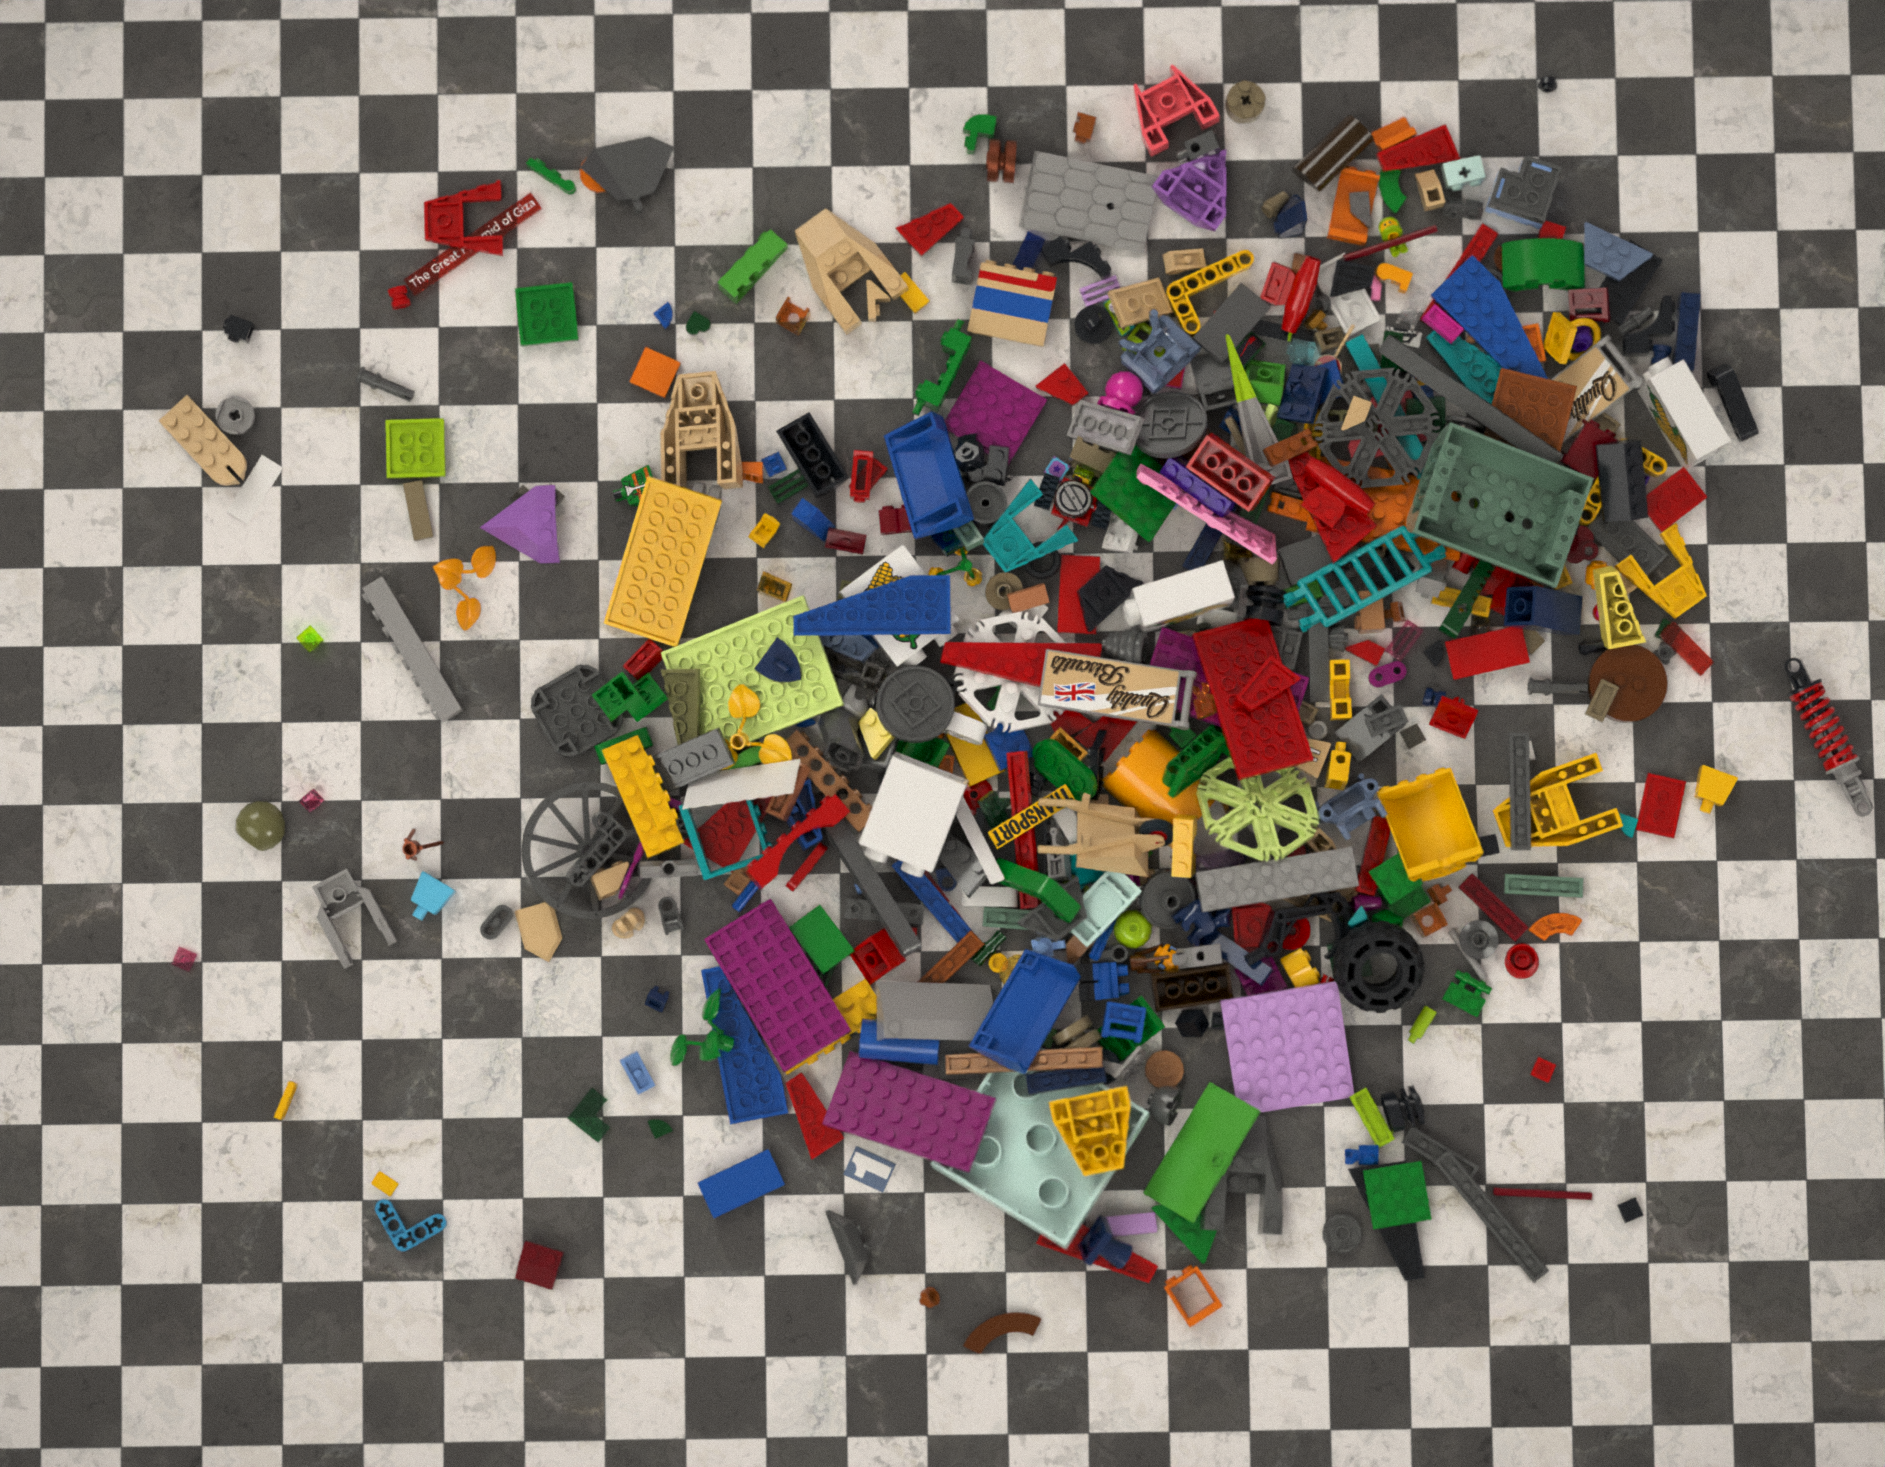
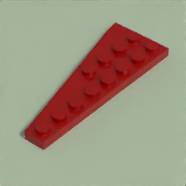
(1010, 660)

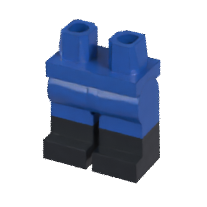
(1107, 981)

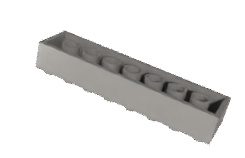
(1276, 879)

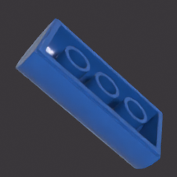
(900, 1050)

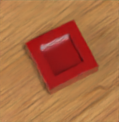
(1543, 1069)

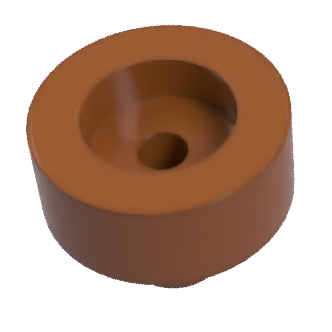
(929, 1297)

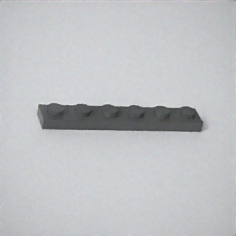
(1519, 791)

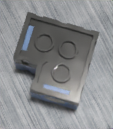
(1524, 194)

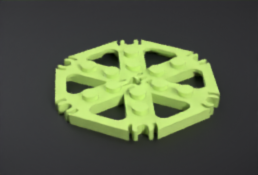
(1263, 819)

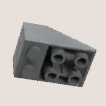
(1213, 383)
(1357, 734)

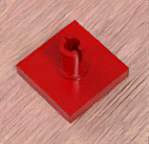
(1453, 716)

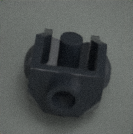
(969, 453)

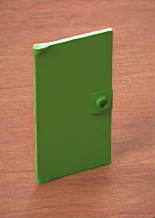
(1201, 1152)

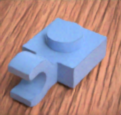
(1046, 947)

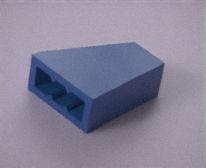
(812, 519)

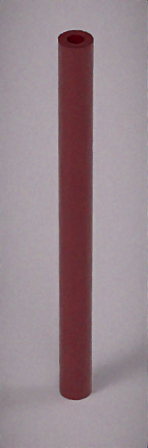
(1391, 243)
(1542, 1193)

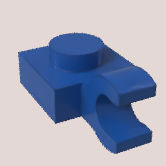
(1365, 1155)

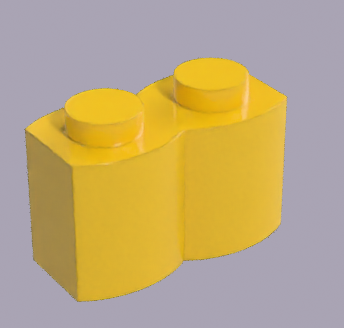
(1299, 970)

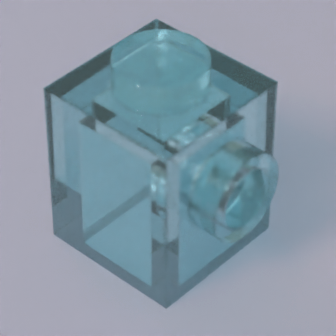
(1301, 352)

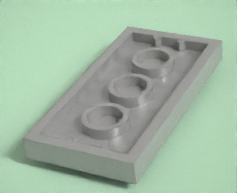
(1105, 427)

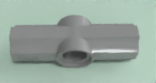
(680, 868)

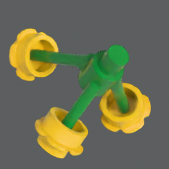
(971, 576)

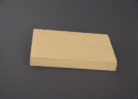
(1136, 300)

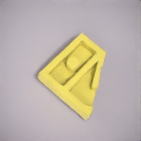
(874, 734)

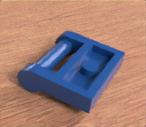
(1124, 1015)

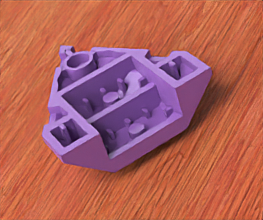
(1196, 190)
(529, 525)

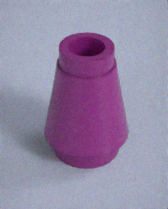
(1368, 902)

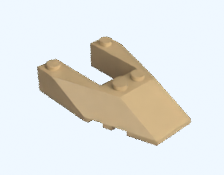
(837, 258)
(700, 421)

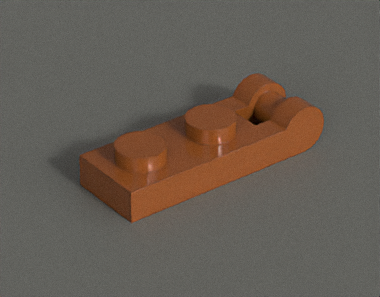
(1290, 448)

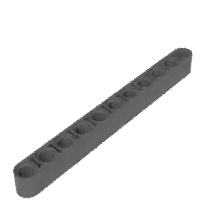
(1467, 400)

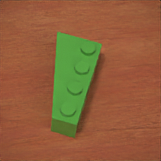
(752, 266)

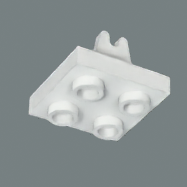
(1120, 536)

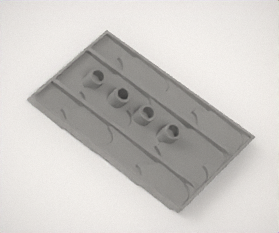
(1072, 201)

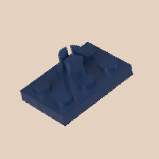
(1302, 393)

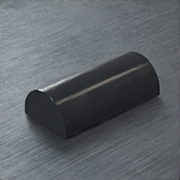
(813, 455)

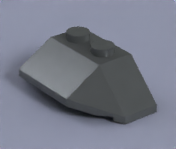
(849, 1243)

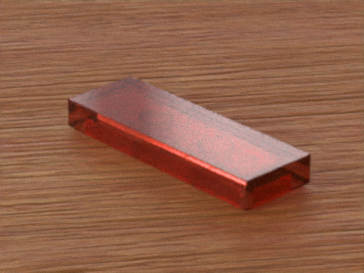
(1686, 648)

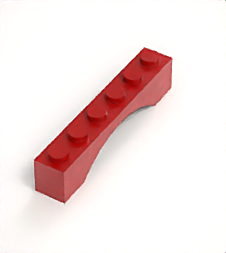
(767, 867)

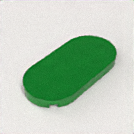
(1063, 768)

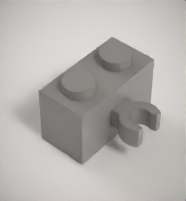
(1433, 582)

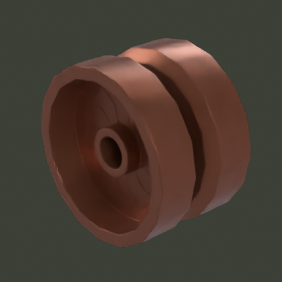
(1000, 160)

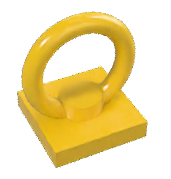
(1562, 334)

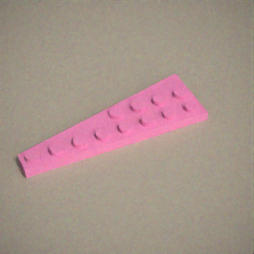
(1234, 526)

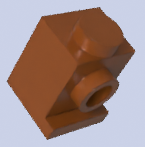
(1084, 128)

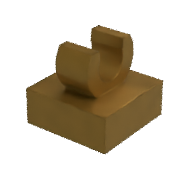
(1315, 321)

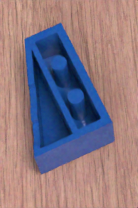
(802, 806)

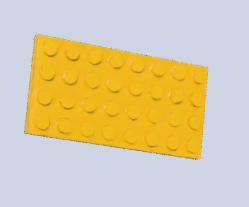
(662, 561)

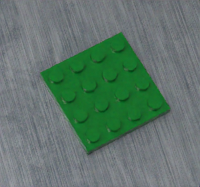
(1130, 499)

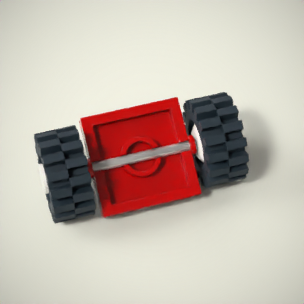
(1048, 488)

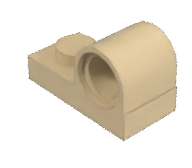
(1183, 260)

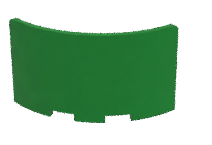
(1543, 262)

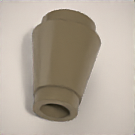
(1275, 204)

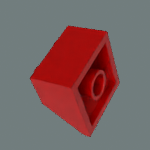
(877, 956)

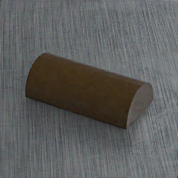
(1333, 153)
(1191, 986)

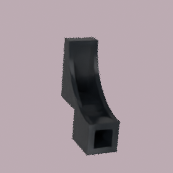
(1088, 254)
(1639, 343)

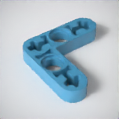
(402, 1230)

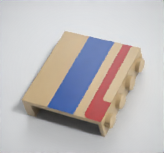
(1012, 303)

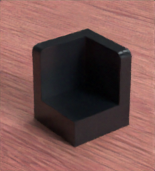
(1192, 1023)

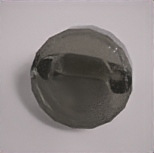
(1480, 625)

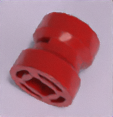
(399, 297)

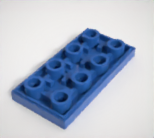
(741, 1183)

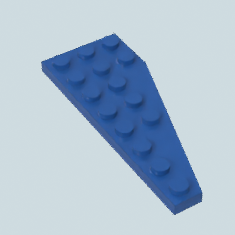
(1483, 310)
(898, 608)
(747, 1071)

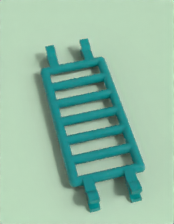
(1319, 616)

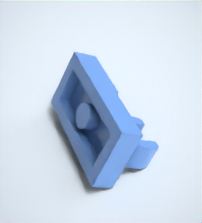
(637, 1072)

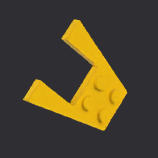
(1679, 589)

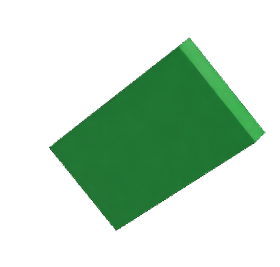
(1197, 766)

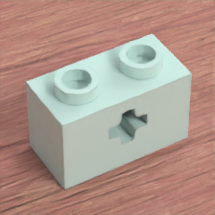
(1471, 165)

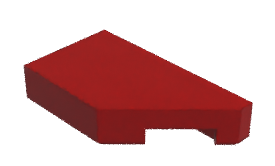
(1367, 651)

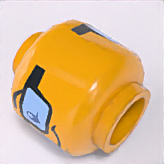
(1166, 964)

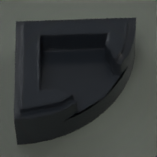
(1435, 653)

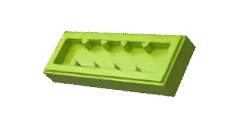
(1371, 1117)

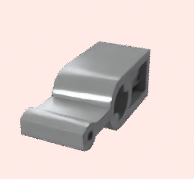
(1058, 868)

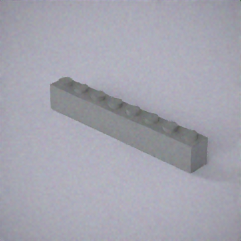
(412, 649)

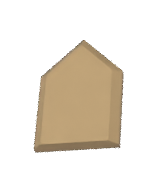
(539, 930)

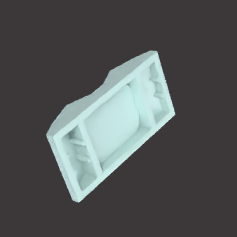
(1104, 903)

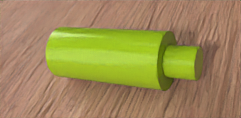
(1421, 1024)

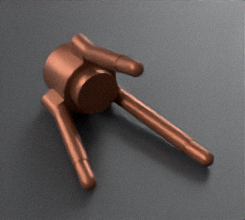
(413, 847)

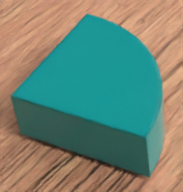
(1629, 825)

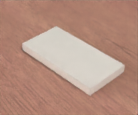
(1348, 308)

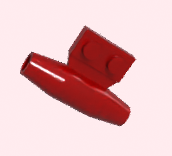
(1292, 290)
(1333, 493)

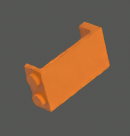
(1343, 224)

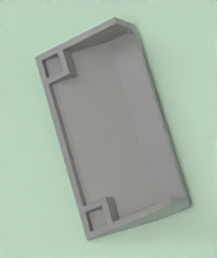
(931, 1010)

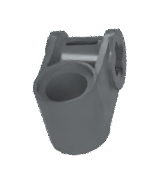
(670, 917)

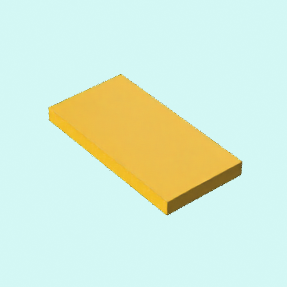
(973, 759)

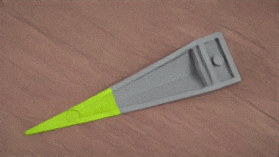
(1254, 424)

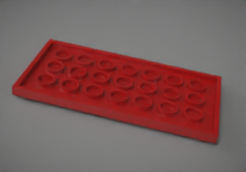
(1270, 734)

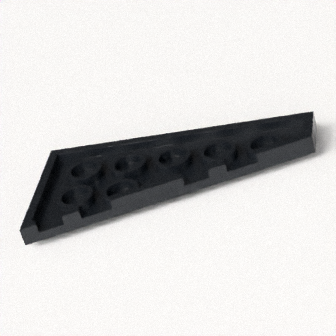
(1399, 1239)

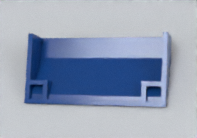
(1025, 1010)

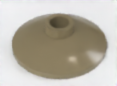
(999, 599)

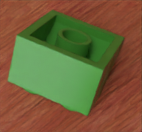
(1266, 380)

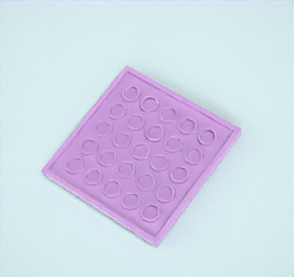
(1288, 1047)

